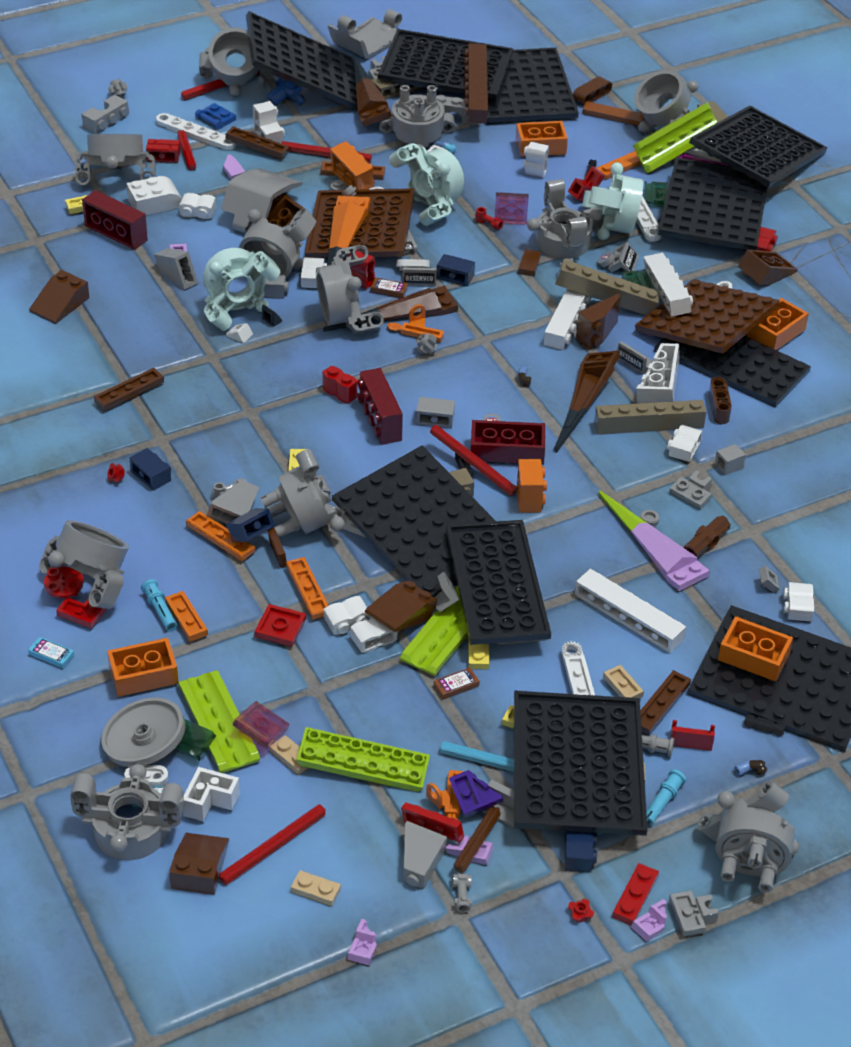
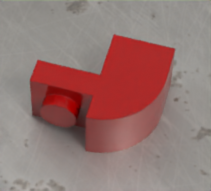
(578, 187)

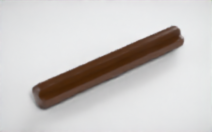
(477, 839)

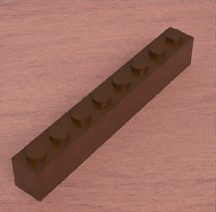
(476, 83)

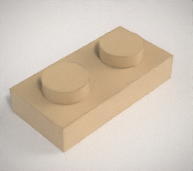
(622, 683)
(287, 753)
(315, 888)

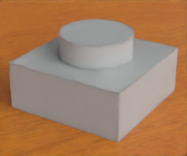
(769, 579)

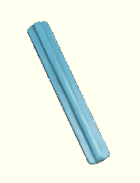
(477, 756)

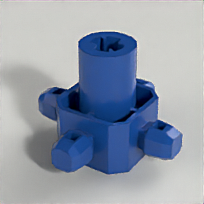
(285, 90)

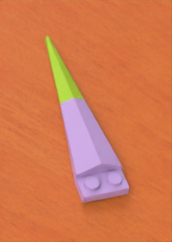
(673, 561)

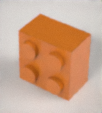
(531, 486)

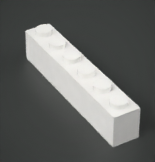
(668, 284)
(565, 319)
(630, 610)

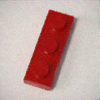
(433, 821)
(635, 894)

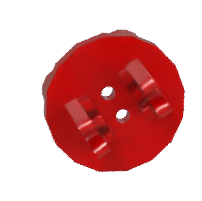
(63, 582)

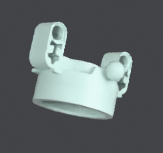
(444, 173)
(618, 202)
(226, 267)

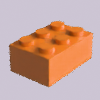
(545, 133)
(351, 166)
(780, 325)
(755, 648)
(142, 667)

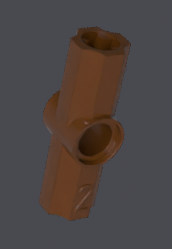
(708, 536)

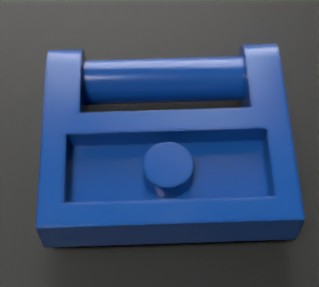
(216, 115)

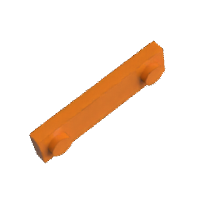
(628, 162)
(219, 536)
(307, 587)

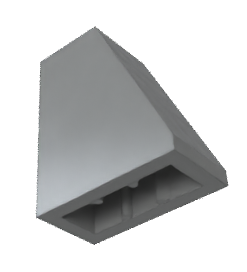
(177, 267)
(233, 502)
(421, 854)

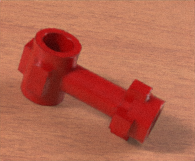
(481, 217)

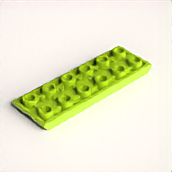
(673, 138)
(437, 639)
(216, 711)
(363, 759)

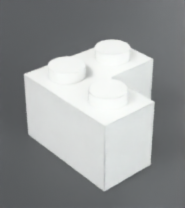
(266, 122)
(210, 789)

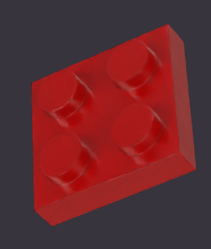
(280, 625)

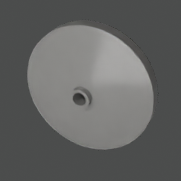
(143, 732)

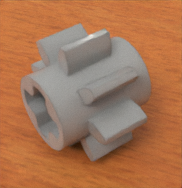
(117, 88)
(426, 343)

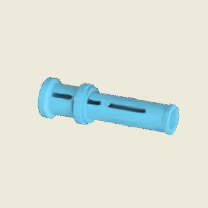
(168, 620)
(668, 791)

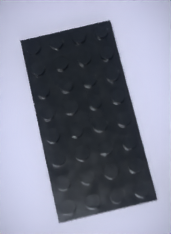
(747, 368)
(497, 582)

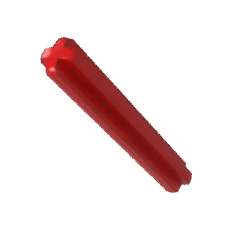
(187, 151)

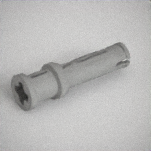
(658, 744)

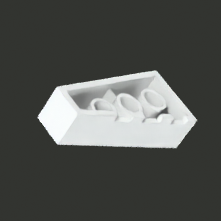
(661, 377)

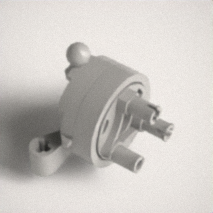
(418, 118)
(304, 498)
(752, 835)

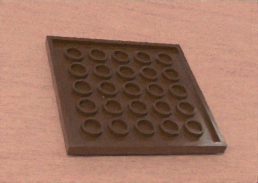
(382, 231)
(716, 318)

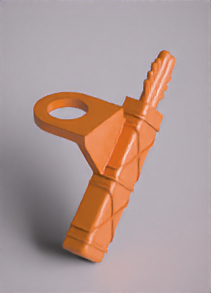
(416, 325)
(446, 798)

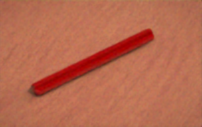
(204, 88)
(317, 150)
(473, 460)
(272, 844)

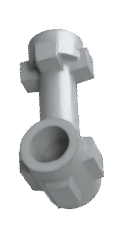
(220, 488)
(462, 882)

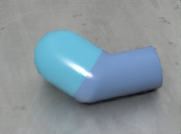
(451, 148)

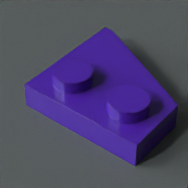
(473, 794)

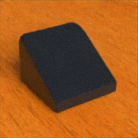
(270, 316)

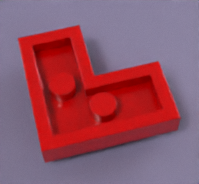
(80, 612)

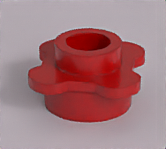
(115, 472)
(580, 915)

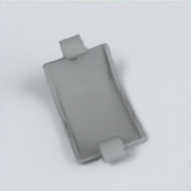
(369, 37)
(254, 191)

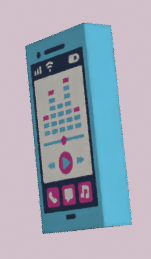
(51, 652)

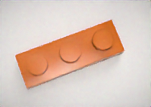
(186, 616)

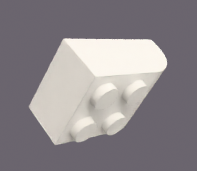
(153, 195)

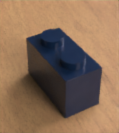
(455, 270)
(150, 469)
(250, 525)
(579, 851)

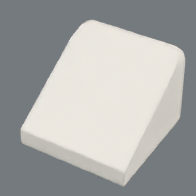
(240, 333)

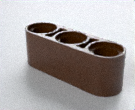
(592, 90)
(720, 400)

